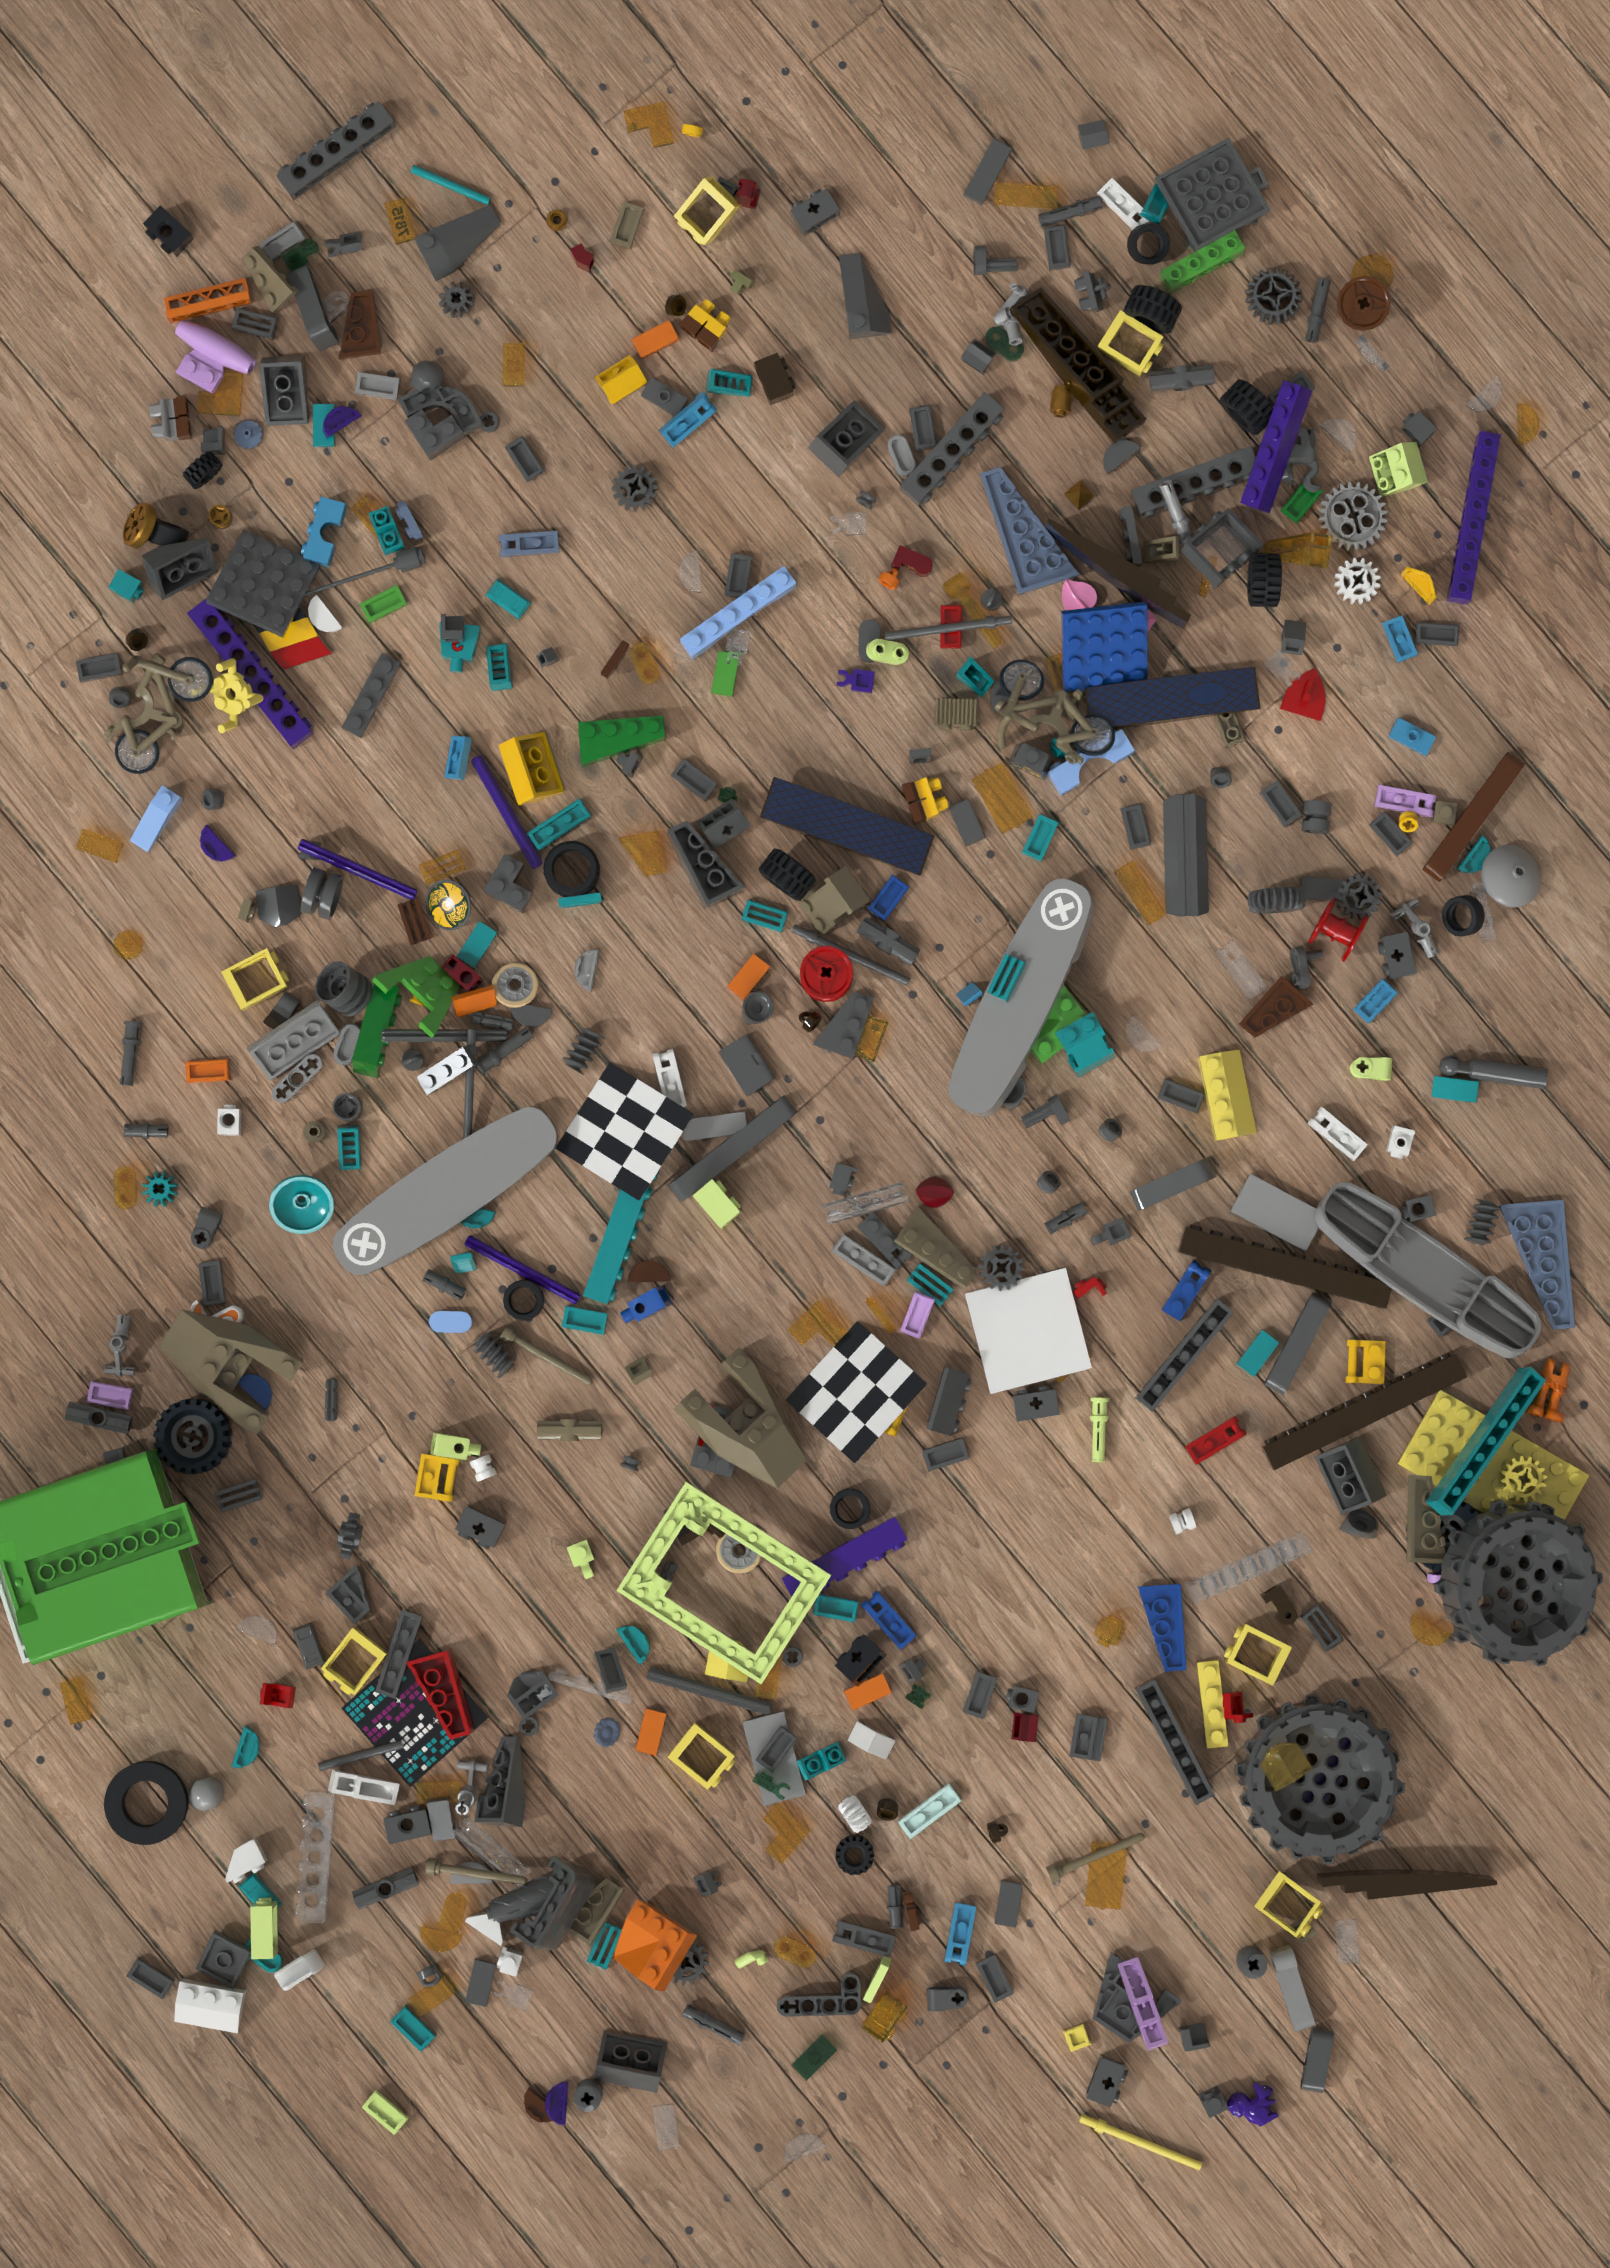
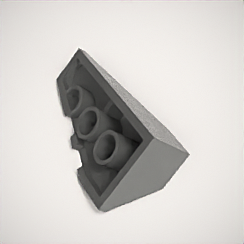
(456, 240)
(863, 304)
(504, 1795)

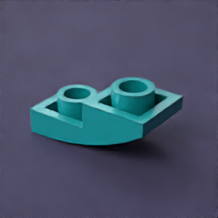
(386, 530)
(1455, 1089)
(821, 1761)

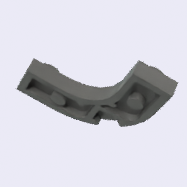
(445, 398)

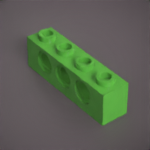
(1202, 262)

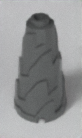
(521, 1901)

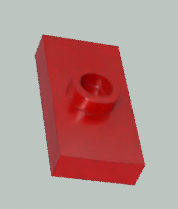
(948, 615)

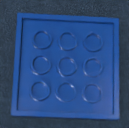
(1104, 645)

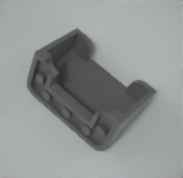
(560, 1908)

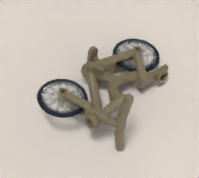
(188, 680)
(1024, 681)

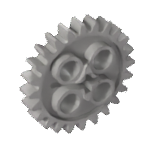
(1370, 510)

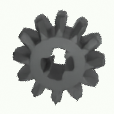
(449, 304)

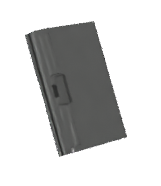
(746, 1065)

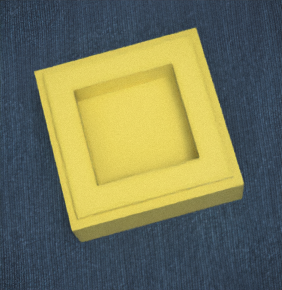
(1076, 2037)

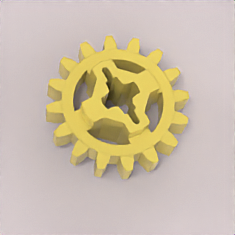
(1520, 1489)

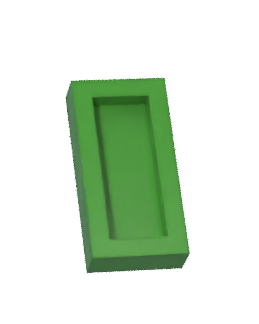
(383, 604)
(724, 675)

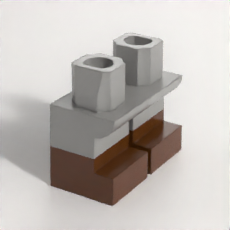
(174, 419)

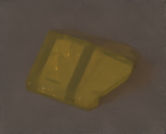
(1284, 1764)

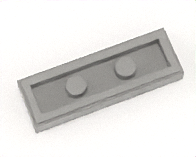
(714, 1126)
(863, 1260)

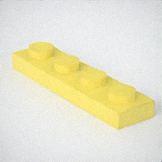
(1211, 1704)

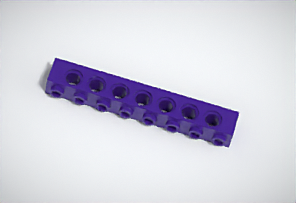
(1473, 517)
(294, 735)

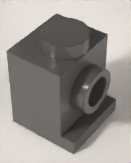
(842, 1179)
(1213, 2101)

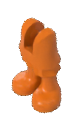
(1558, 1384)

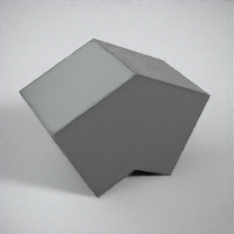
(547, 657)

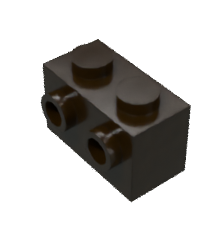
(774, 378)

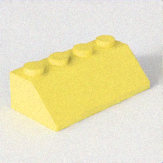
(1226, 1095)

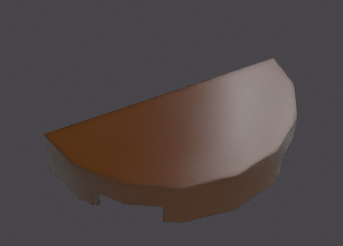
(615, 660)
(648, 1272)
(535, 2106)

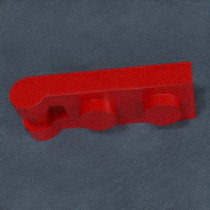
(1214, 1440)

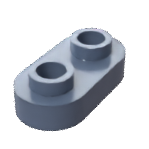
(404, 513)

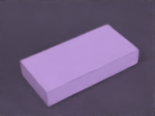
(917, 1314)
(110, 1395)

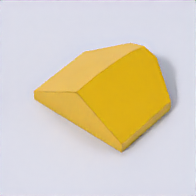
(1421, 583)

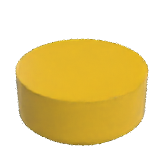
(691, 130)

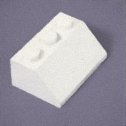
(209, 2005)

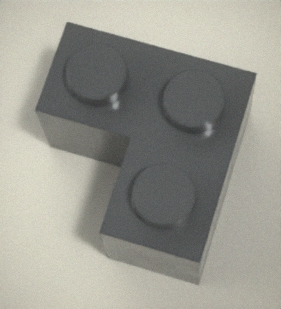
(434, 438)
(503, 886)

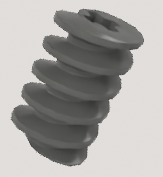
(582, 1050)
(1482, 1223)
(494, 1354)
(1251, 1971)
(594, 2089)

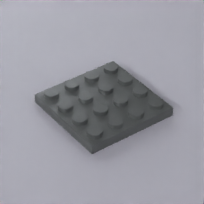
(1212, 194)
(262, 583)

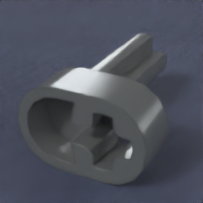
(982, 265)
(1053, 1106)

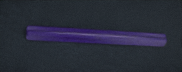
(506, 812)
(357, 869)
(522, 1269)

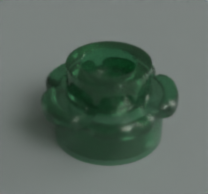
(726, 794)

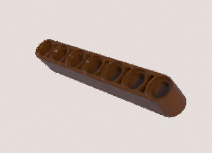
(1473, 816)

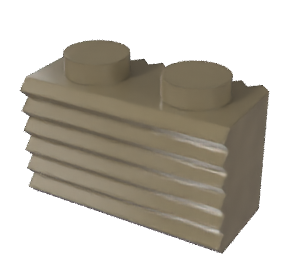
(956, 713)

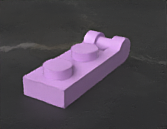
(1404, 800)

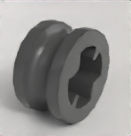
(494, 418)
(865, 500)
(630, 1463)
(799, 1657)
(533, 1731)

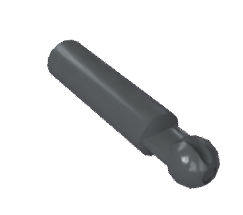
(1496, 1072)

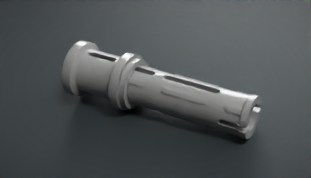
(1179, 520)

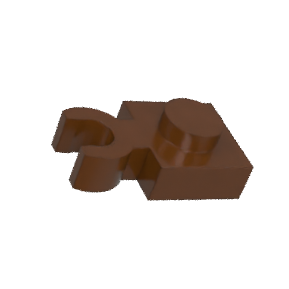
(913, 1915)

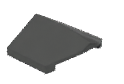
(278, 905)
(531, 1692)

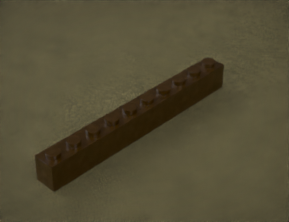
(1283, 1267)
(1364, 1411)

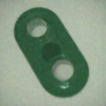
(1002, 345)

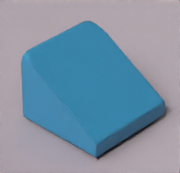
(969, 994)

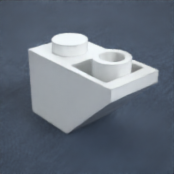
(246, 1858)

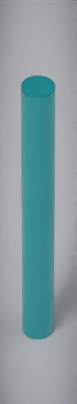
(450, 185)

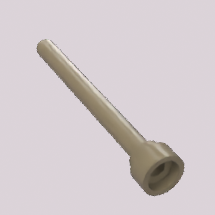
(510, 1336)
(435, 1867)
(1056, 1872)

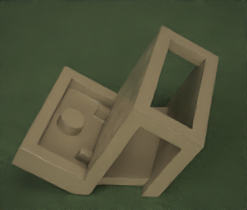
(833, 900)

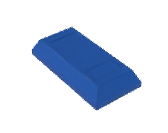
(888, 897)

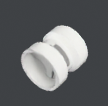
(483, 1468)
(1182, 1521)

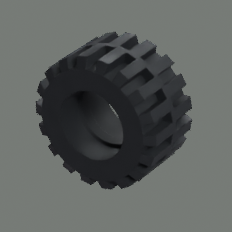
(1153, 308)
(1247, 406)
(1264, 580)
(787, 874)

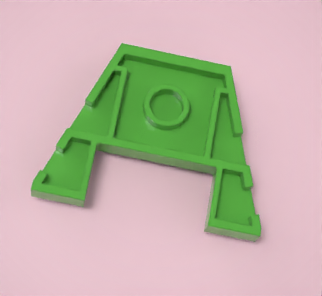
(428, 984)

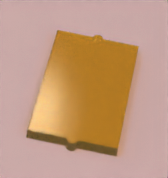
(1002, 798)
(1105, 1879)

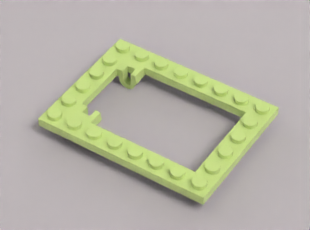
(649, 1589)

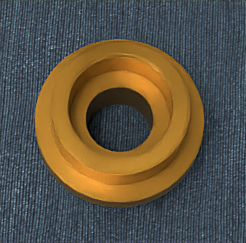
(556, 214)

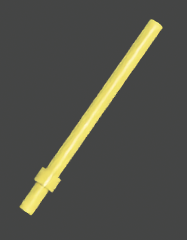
(1102, 2126)

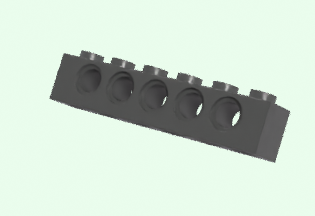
(332, 161)
(983, 406)
(1243, 458)
(1184, 1355)
(1174, 1741)

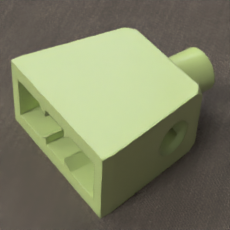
(444, 1445)

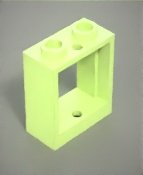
(264, 1929)

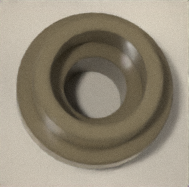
(321, 1132)

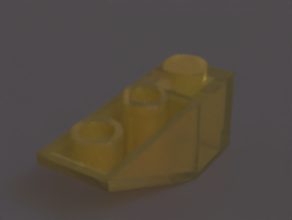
(1303, 549)

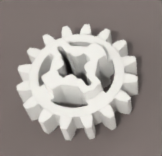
(1363, 586)

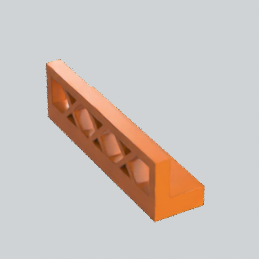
(208, 305)

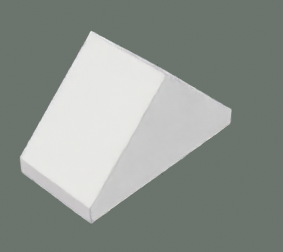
(871, 1740)
(487, 1927)

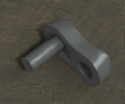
(1299, 958)

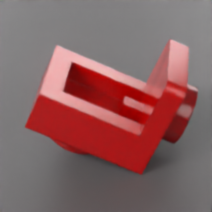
(1084, 1286)
(277, 1695)
(1233, 1707)

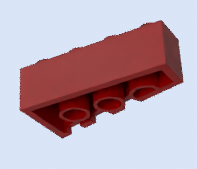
(444, 1691)

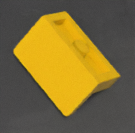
(621, 379)

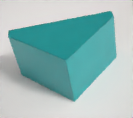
(974, 677)

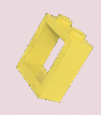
(722, 196)
(1117, 357)
(236, 989)
(368, 1644)
(1277, 1663)
(685, 1741)
(1273, 1890)

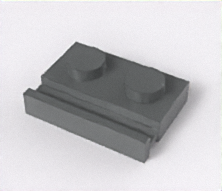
(1088, 1737)

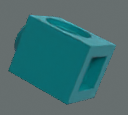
(126, 586)

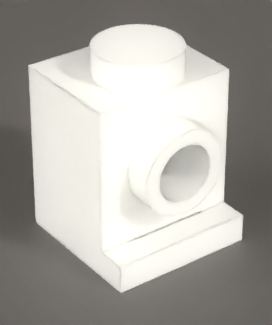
(1399, 1133)
(509, 1961)

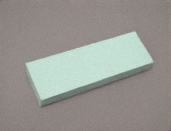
(929, 1811)

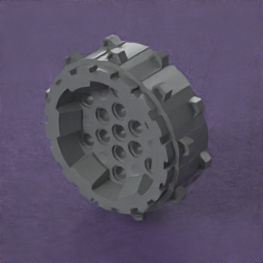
(1568, 1586)
(1362, 1808)

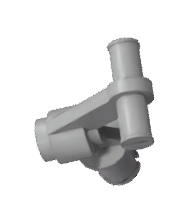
(1006, 317)
(1419, 927)
(119, 1347)
(468, 1794)

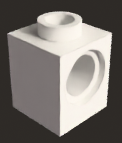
(233, 1130)

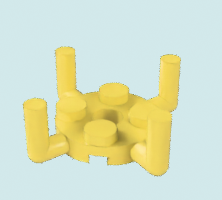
(225, 701)

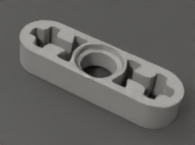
(288, 1077)

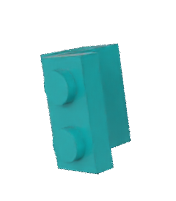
(1085, 1044)

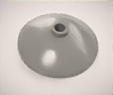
(1502, 880)

